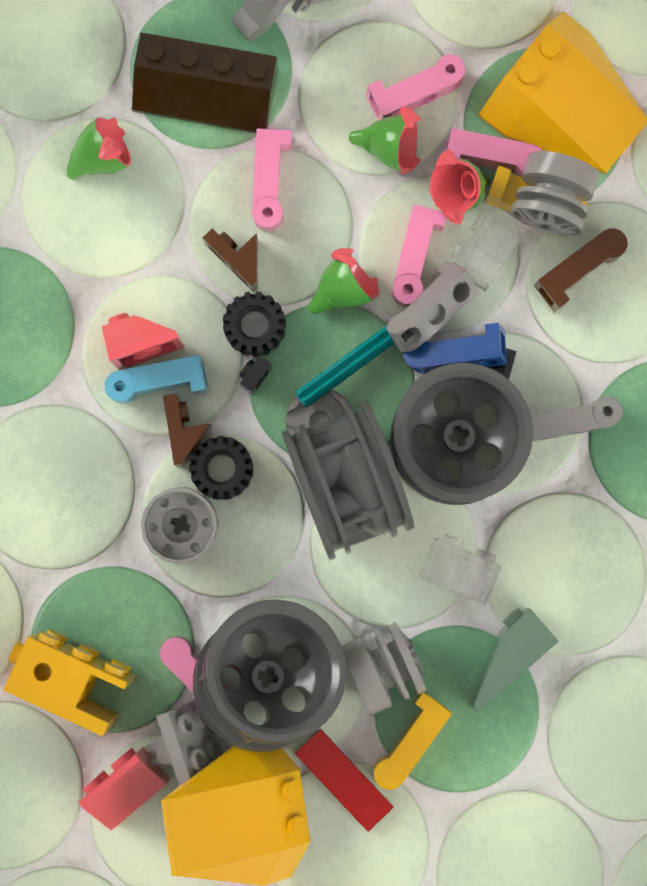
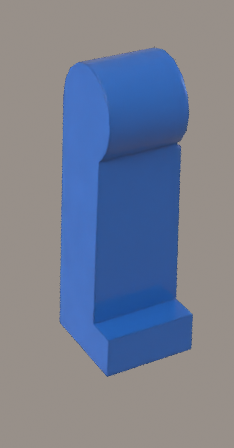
(481, 350)

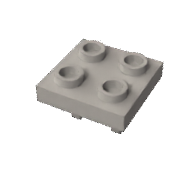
(184, 742)

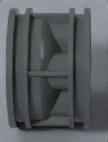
(472, 387)
(349, 479)
(319, 680)

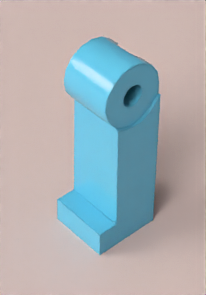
(128, 383)

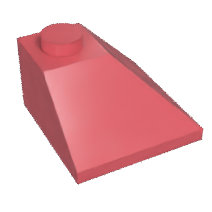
(137, 340)

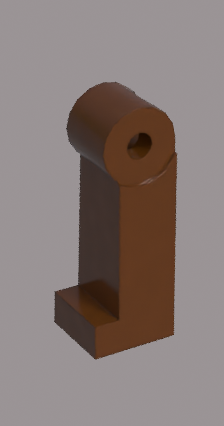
(604, 248)

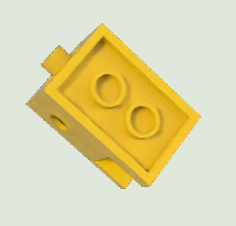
(62, 677)

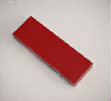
(344, 780)

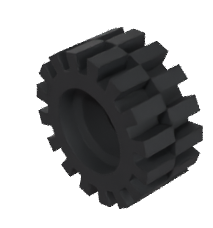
(254, 303)
(221, 446)

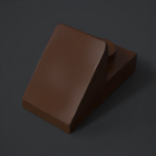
(241, 263)
(182, 438)

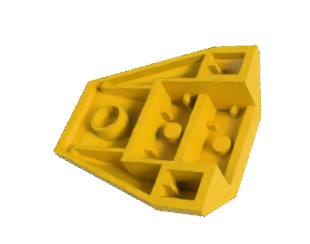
(566, 98)
(238, 819)

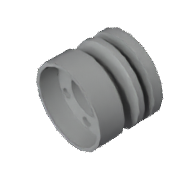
(555, 193)
(160, 532)
(384, 668)

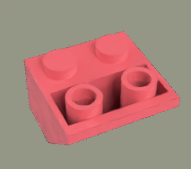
(124, 790)

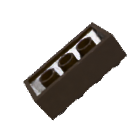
(203, 83)

